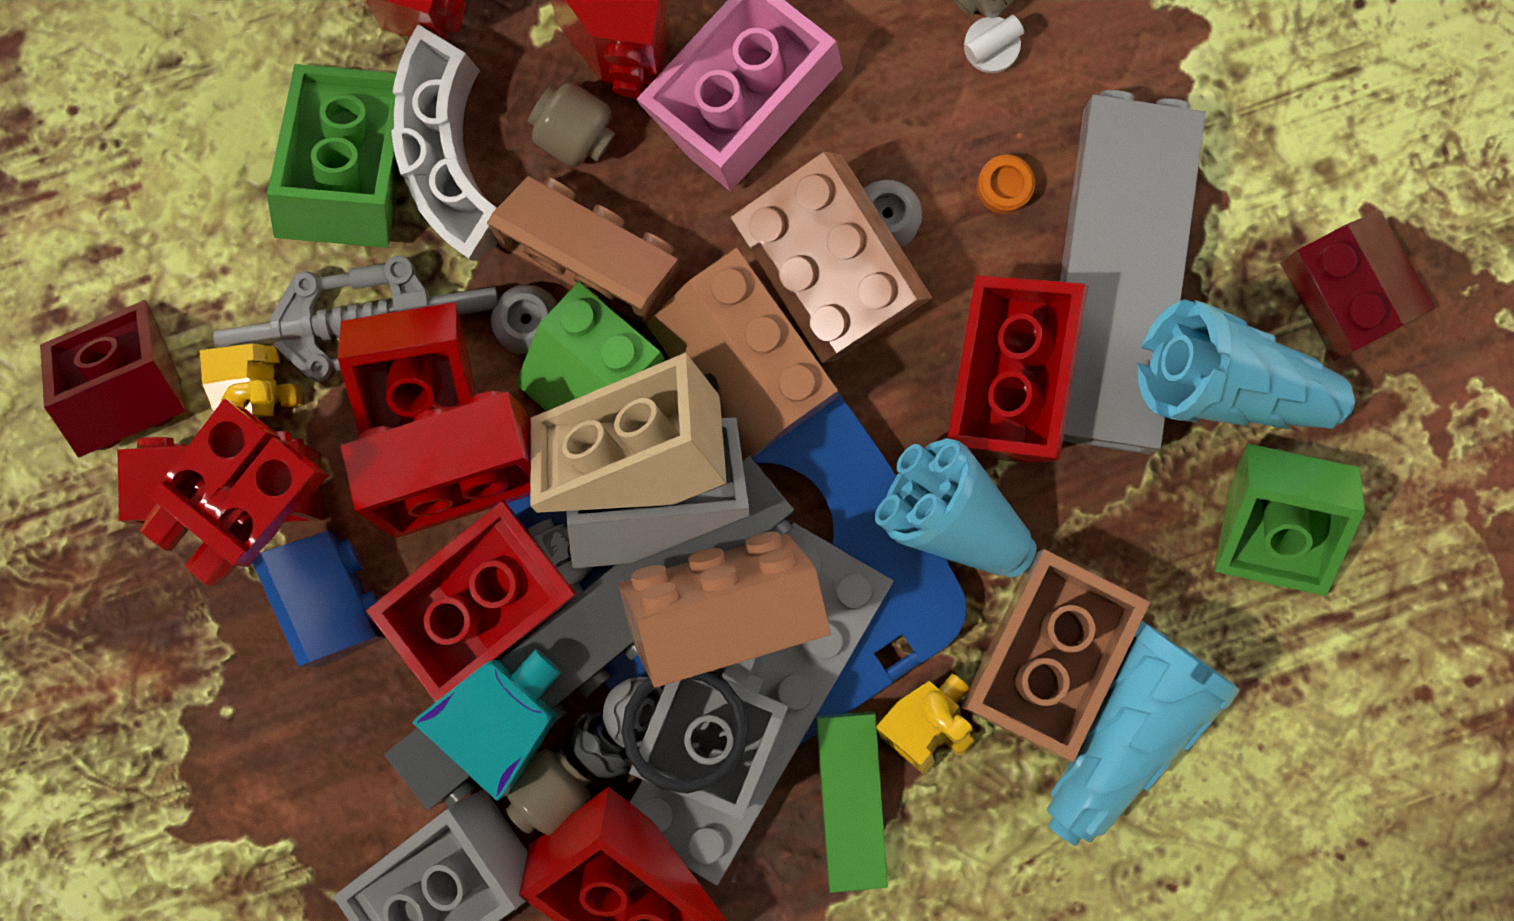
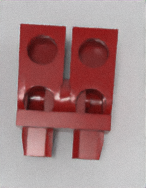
(230, 491)

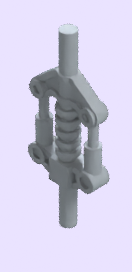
(296, 329)

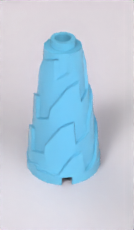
(1234, 374)
(1148, 716)

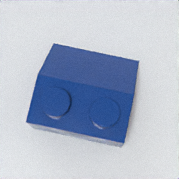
(319, 598)

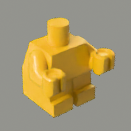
(247, 378)
(928, 720)

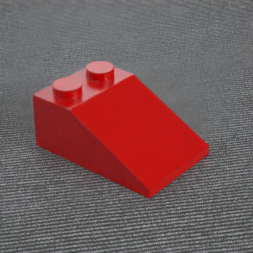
(404, 364)
(471, 601)
(612, 867)

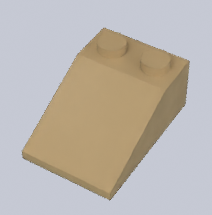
(630, 443)

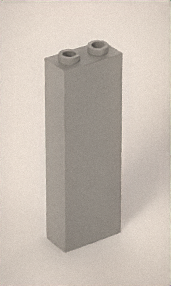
(1131, 250)

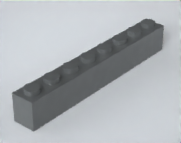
(586, 639)

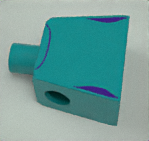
(494, 721)

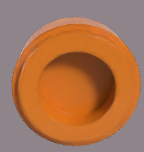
(1005, 184)

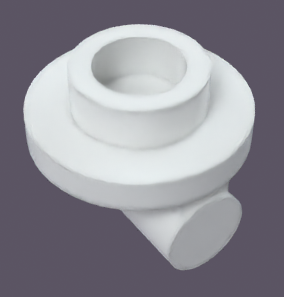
(993, 43)

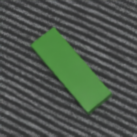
(851, 801)

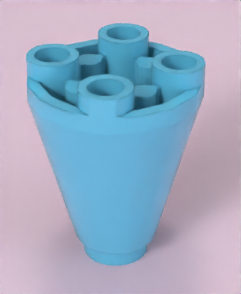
(954, 511)

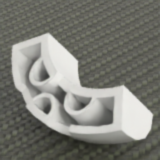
(429, 143)

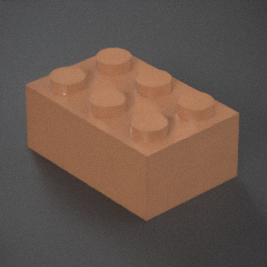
(831, 257)
(723, 607)
(1055, 655)

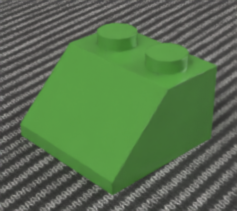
(582, 350)
(1289, 519)

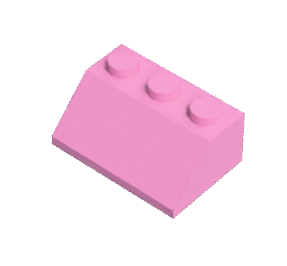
(741, 84)

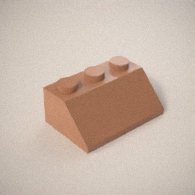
(585, 247)
(750, 348)

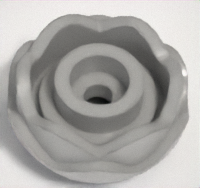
(902, 203)
(508, 313)
(615, 705)

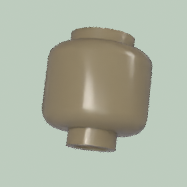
(571, 124)
(548, 791)

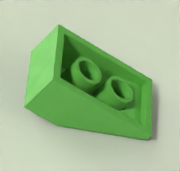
(335, 158)

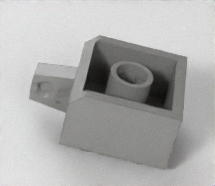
(693, 705)

